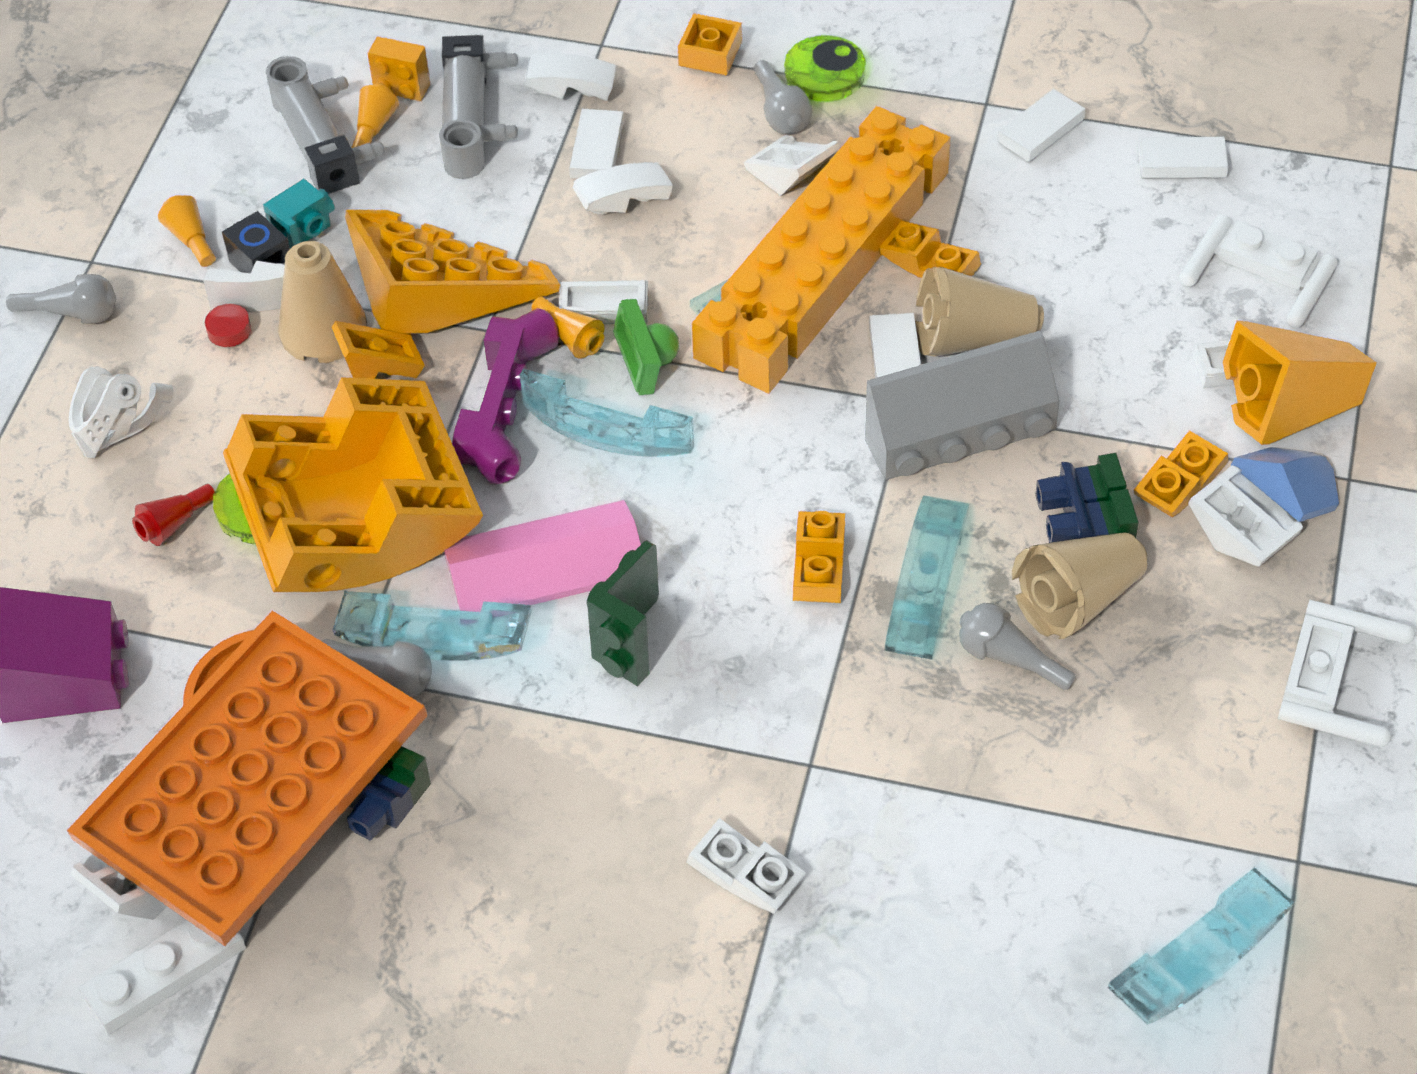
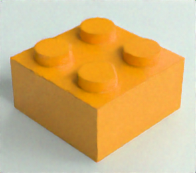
(710, 44)
(400, 67)

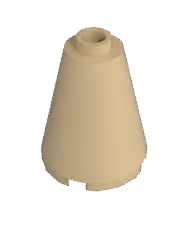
(311, 302)
(970, 313)
(1075, 579)

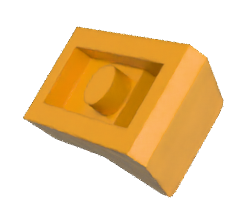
(376, 351)

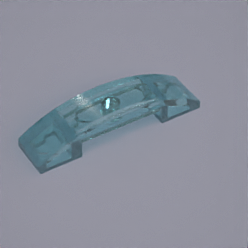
(654, 435)
(925, 577)
(443, 634)
(1204, 950)

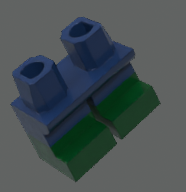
(1091, 498)
(390, 794)

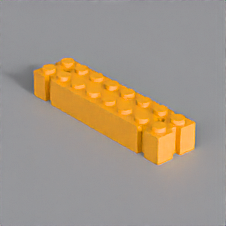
(820, 249)

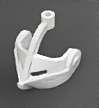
(106, 408)

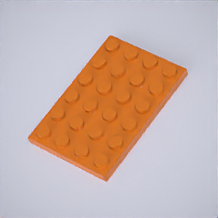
(247, 776)

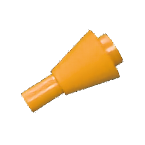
(375, 108)
(183, 220)
(578, 332)

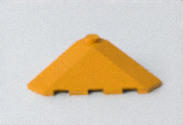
(430, 280)

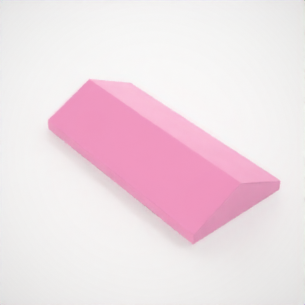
(541, 557)

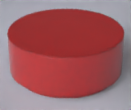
(228, 325)

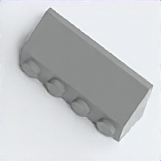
(961, 405)

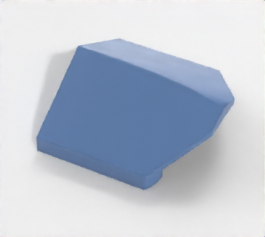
(1293, 479)

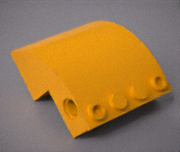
(352, 490)

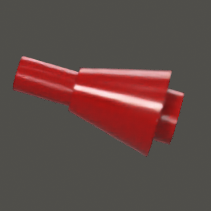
(161, 518)

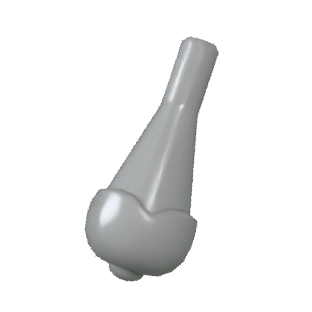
(785, 106)
(85, 298)
(992, 634)
(400, 665)

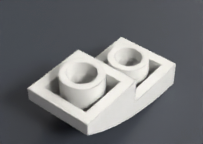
(555, 72)
(614, 186)
(251, 291)
(745, 870)

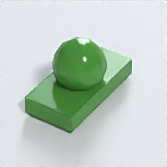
(643, 346)

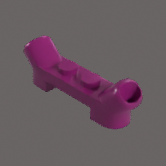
(480, 434)

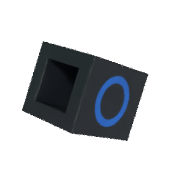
(254, 241)

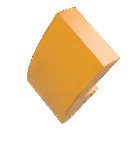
(920, 247)
(1182, 474)
(819, 557)

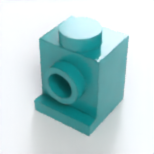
(300, 212)

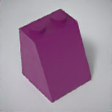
(59, 655)

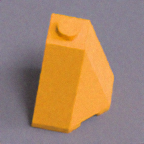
(1291, 379)

